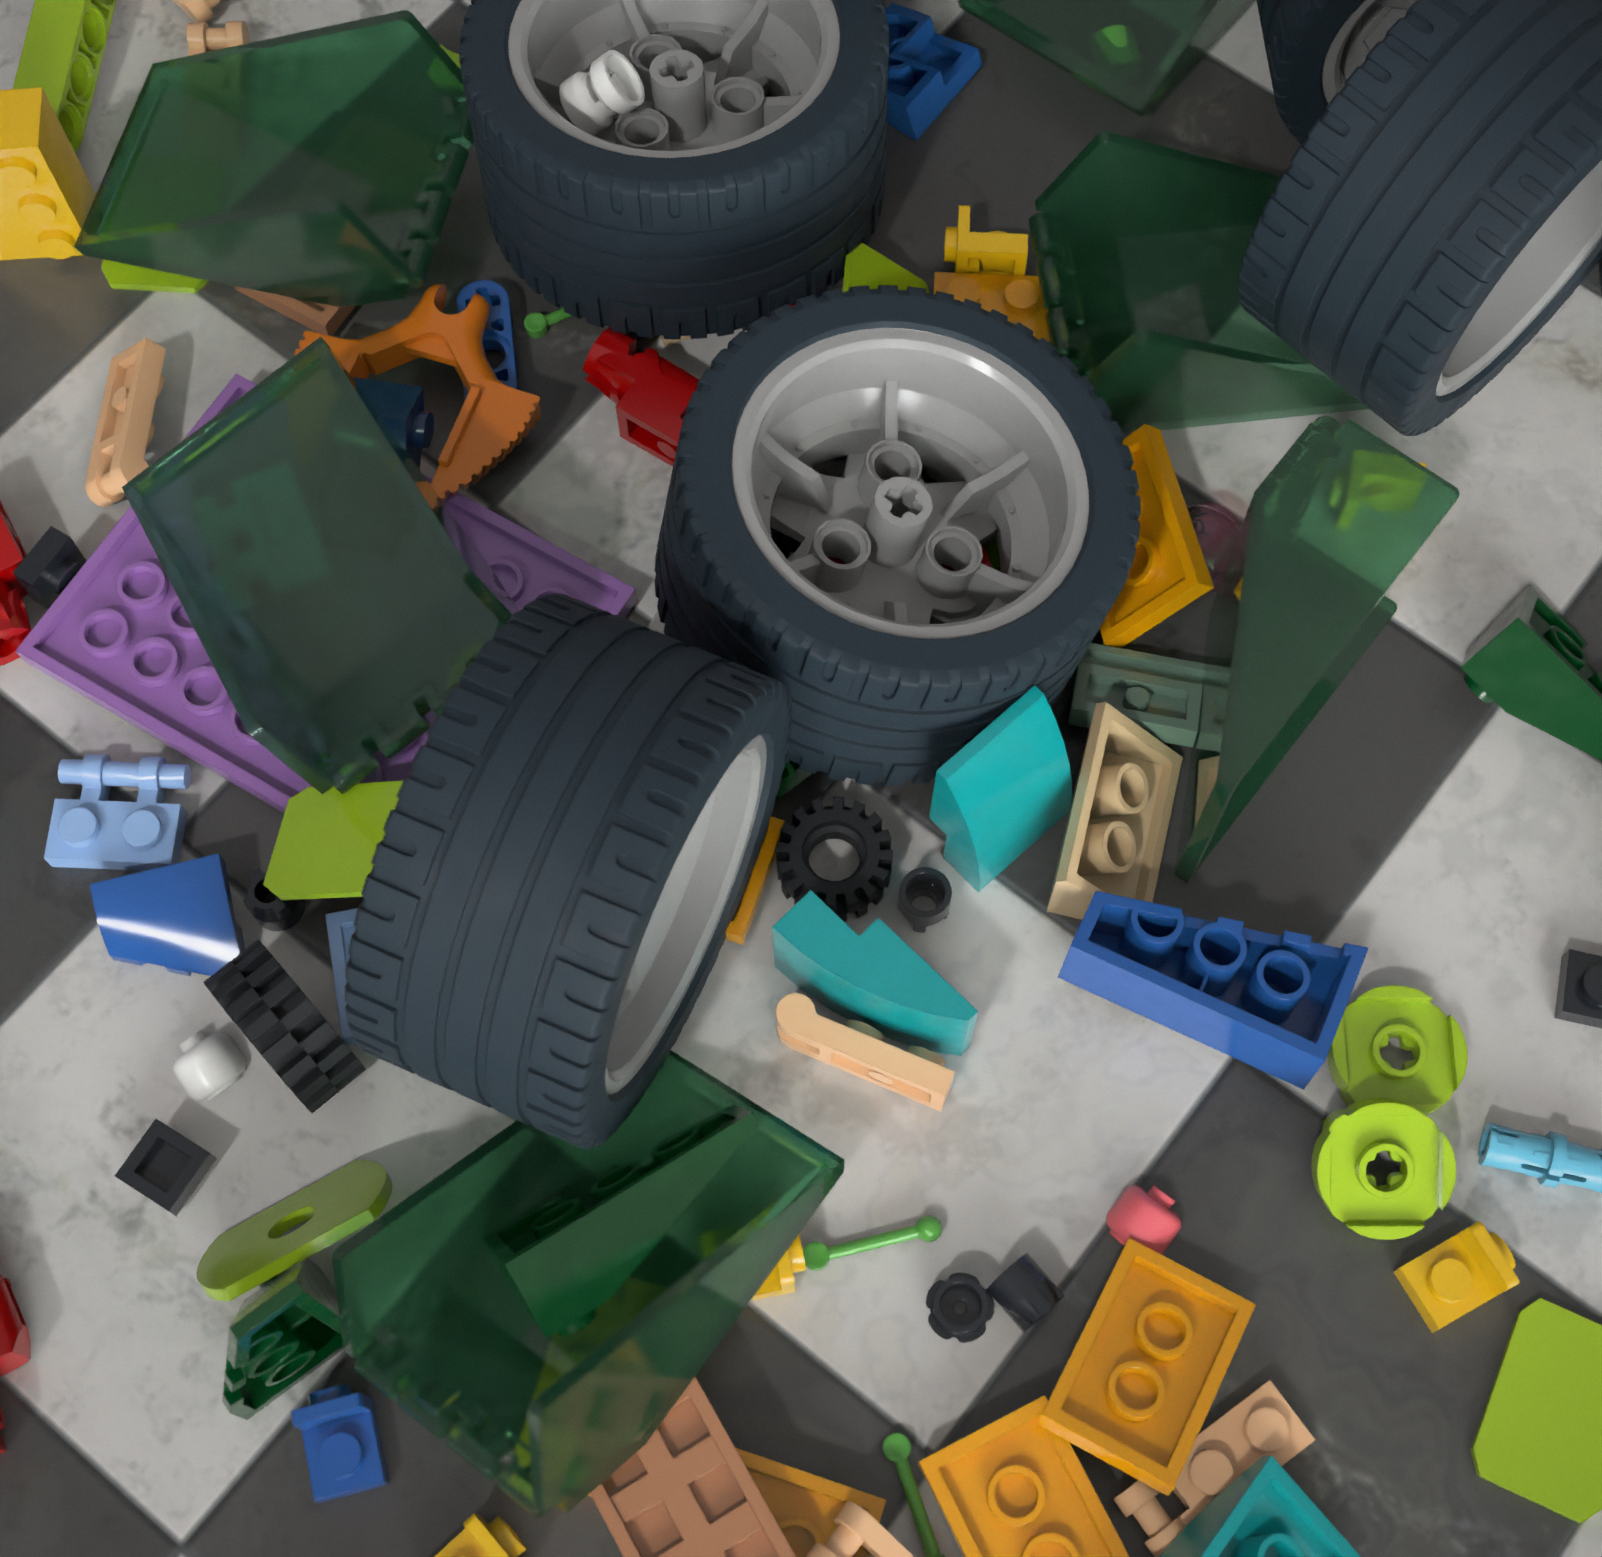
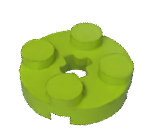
(1420, 1026)
(1411, 1196)

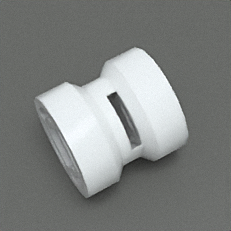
(605, 90)

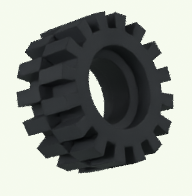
(840, 823)

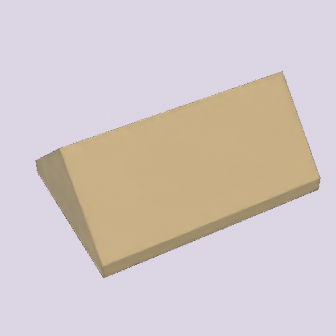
(1115, 815)

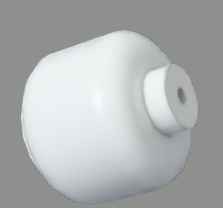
(208, 1065)

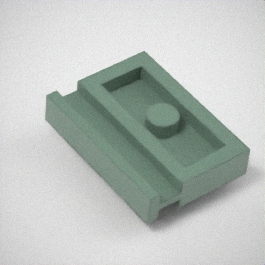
(1147, 688)

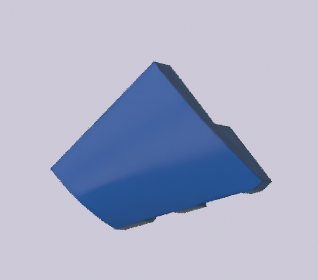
(923, 70)
(171, 917)

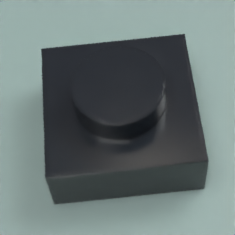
(49, 567)
(1580, 989)
(166, 1167)

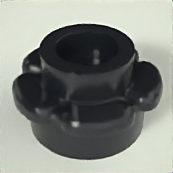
(965, 1289)

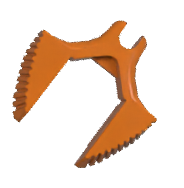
(493, 412)

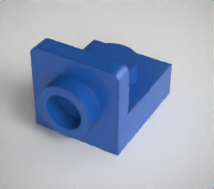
(341, 1443)

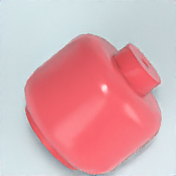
(1144, 1218)

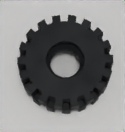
(284, 1026)

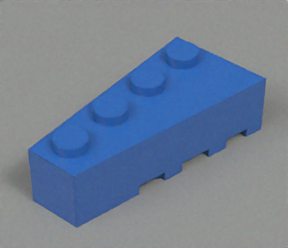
(1218, 983)

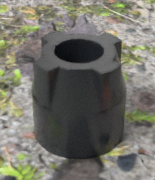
(927, 883)
(274, 915)
(1025, 1292)

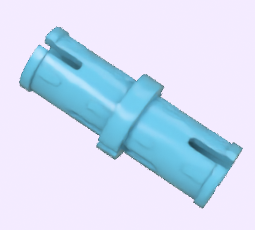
(1546, 1157)

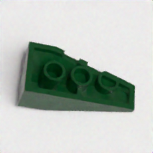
(1539, 672)
(580, 1251)
(280, 1338)

